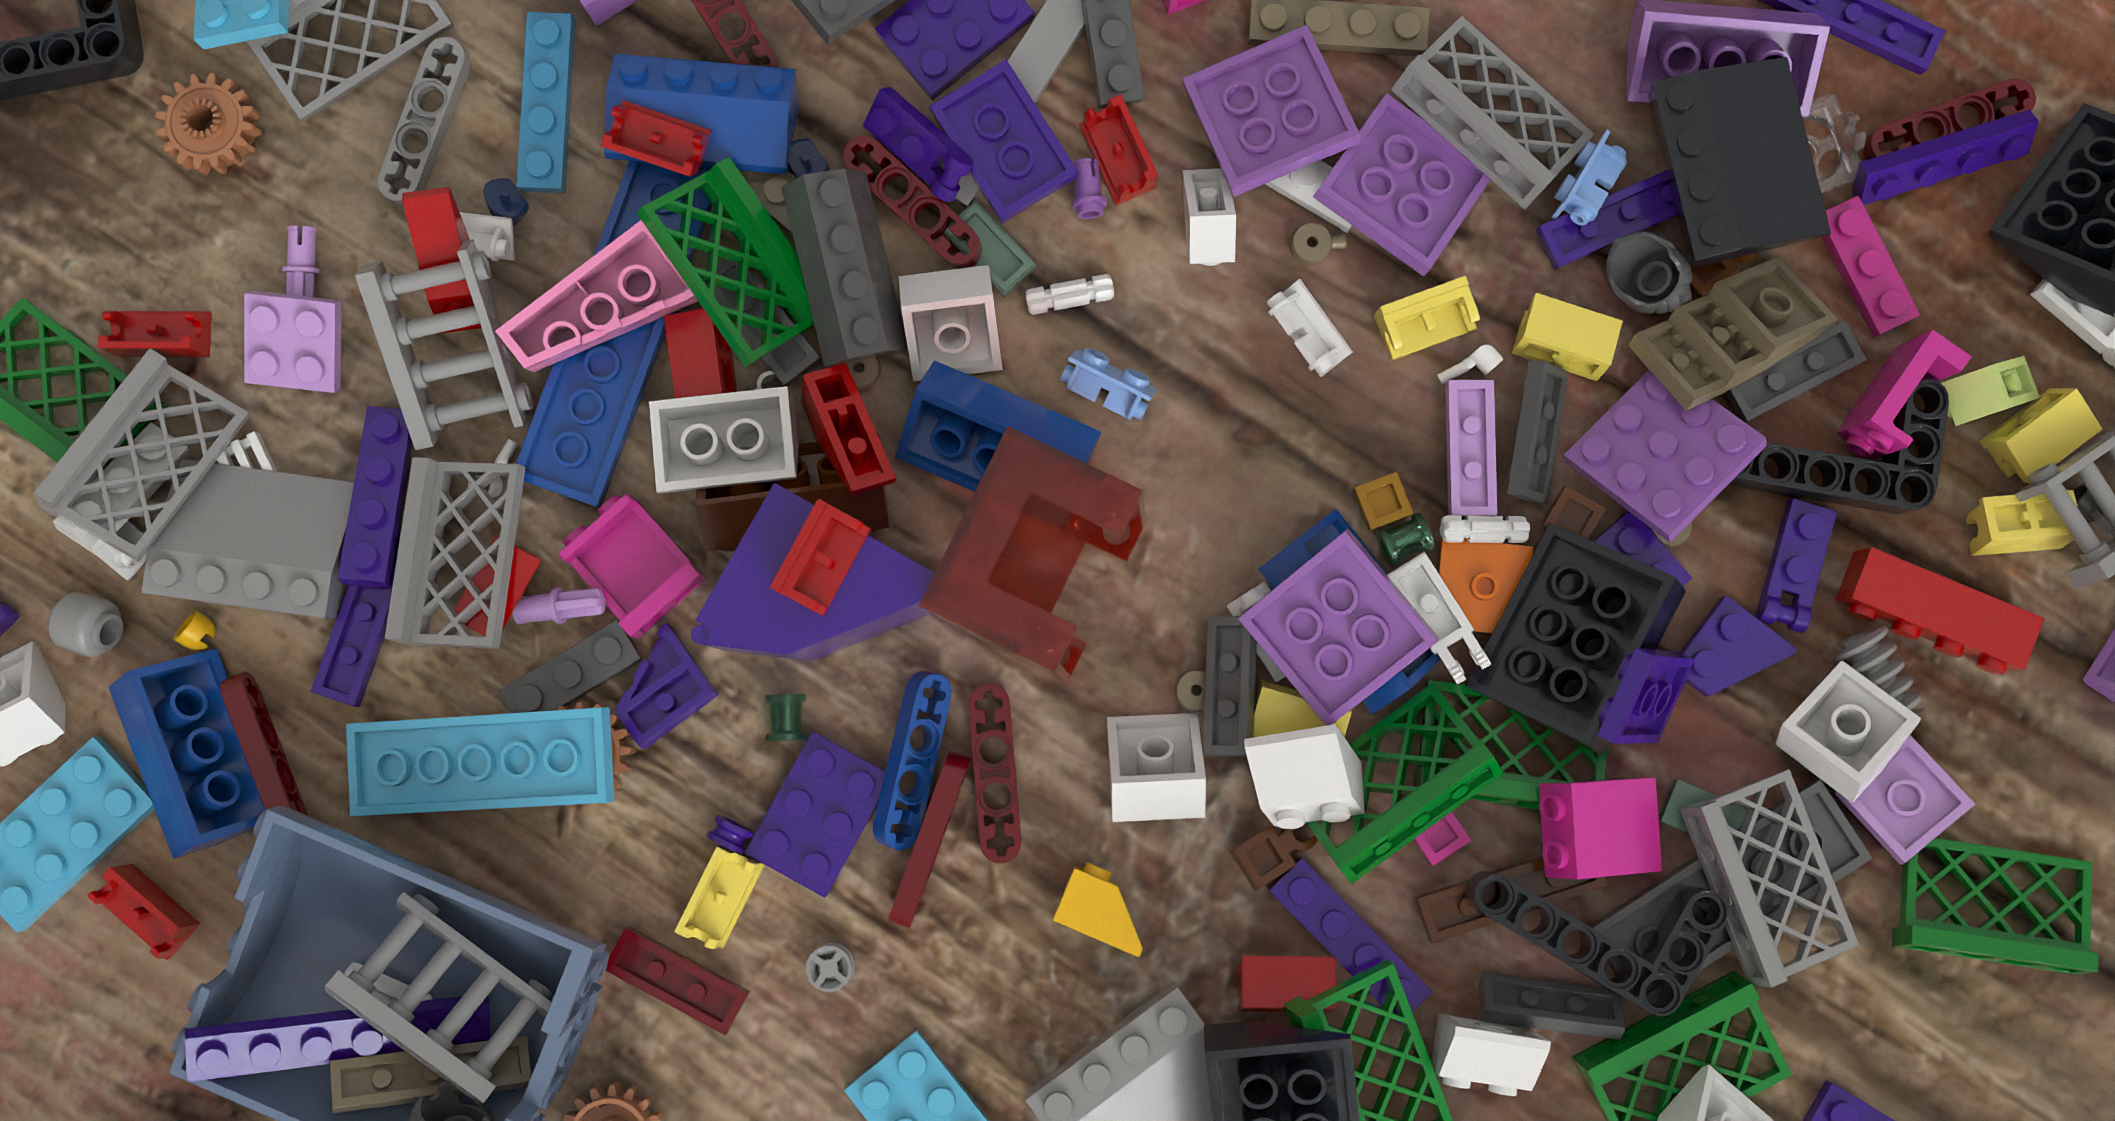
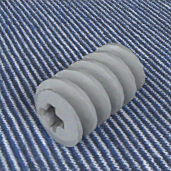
(1871, 661)

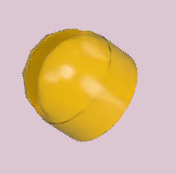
(193, 630)

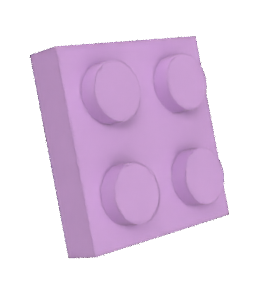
(292, 341)
(1909, 802)

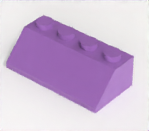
(1690, 37)

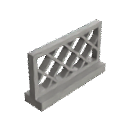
(299, 15)
(1476, 129)
(107, 432)
(425, 552)
(1727, 876)

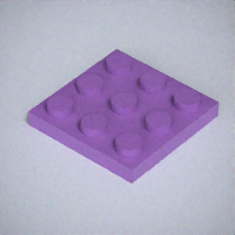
(1271, 110)
(1403, 185)
(1663, 458)
(1338, 628)

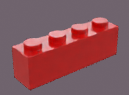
(1938, 610)

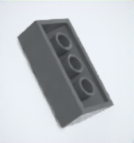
(844, 266)

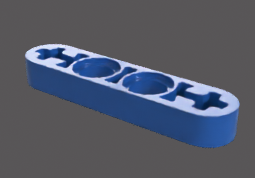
(919, 761)

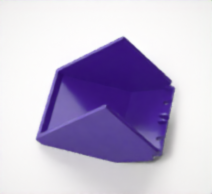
(754, 619)

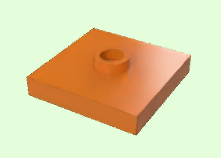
(1482, 578)

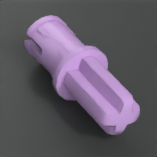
(301, 261)
(559, 605)

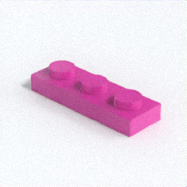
(1867, 268)

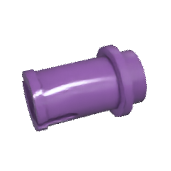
(1087, 189)

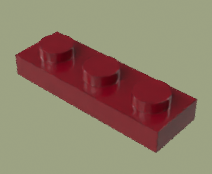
(676, 980)

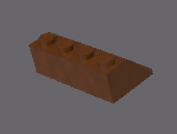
(729, 510)

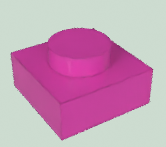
(1442, 839)

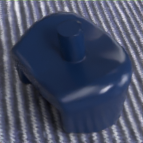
(806, 158)
(505, 200)

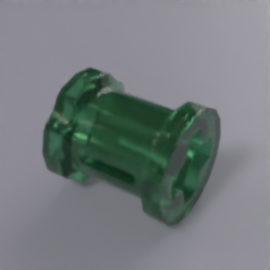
(1405, 539)
(785, 717)

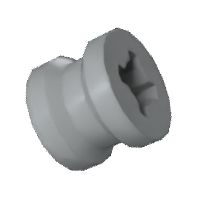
(825, 973)

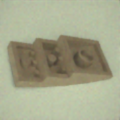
(1732, 332)

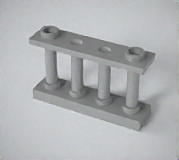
(412, 376)
(2096, 556)
(396, 1017)

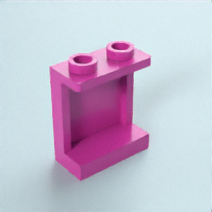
(1870, 422)
(632, 564)
(1600, 828)

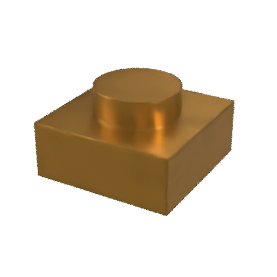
(1382, 501)

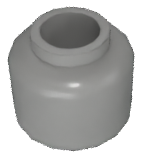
(85, 624)

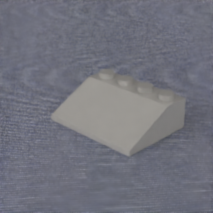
(254, 542)
(1135, 1071)

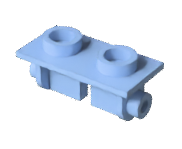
(1579, 193)
(1124, 387)

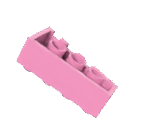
(601, 299)

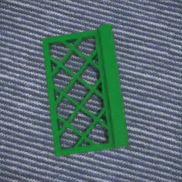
(761, 248)
(20, 414)
(1509, 788)
(1423, 804)
(2002, 945)
(1311, 1015)
(1658, 1034)

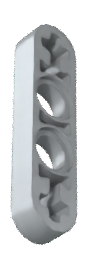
(416, 119)

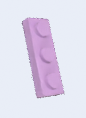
(1471, 448)

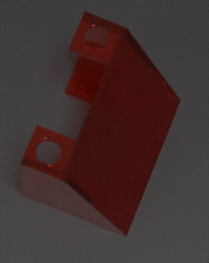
(1022, 546)

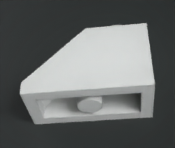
(1208, 217)

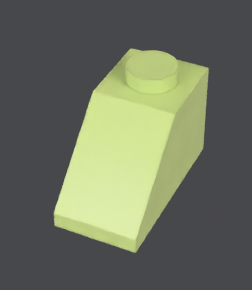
(1990, 390)

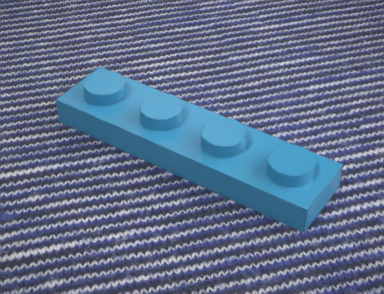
(546, 102)

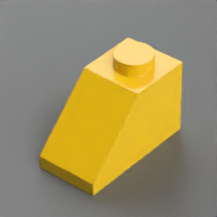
(1097, 909)

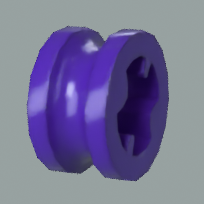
(729, 834)

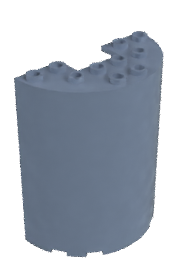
(331, 901)

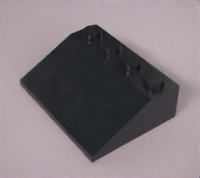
(1737, 160)
(2066, 212)
(1571, 630)
(1279, 1073)

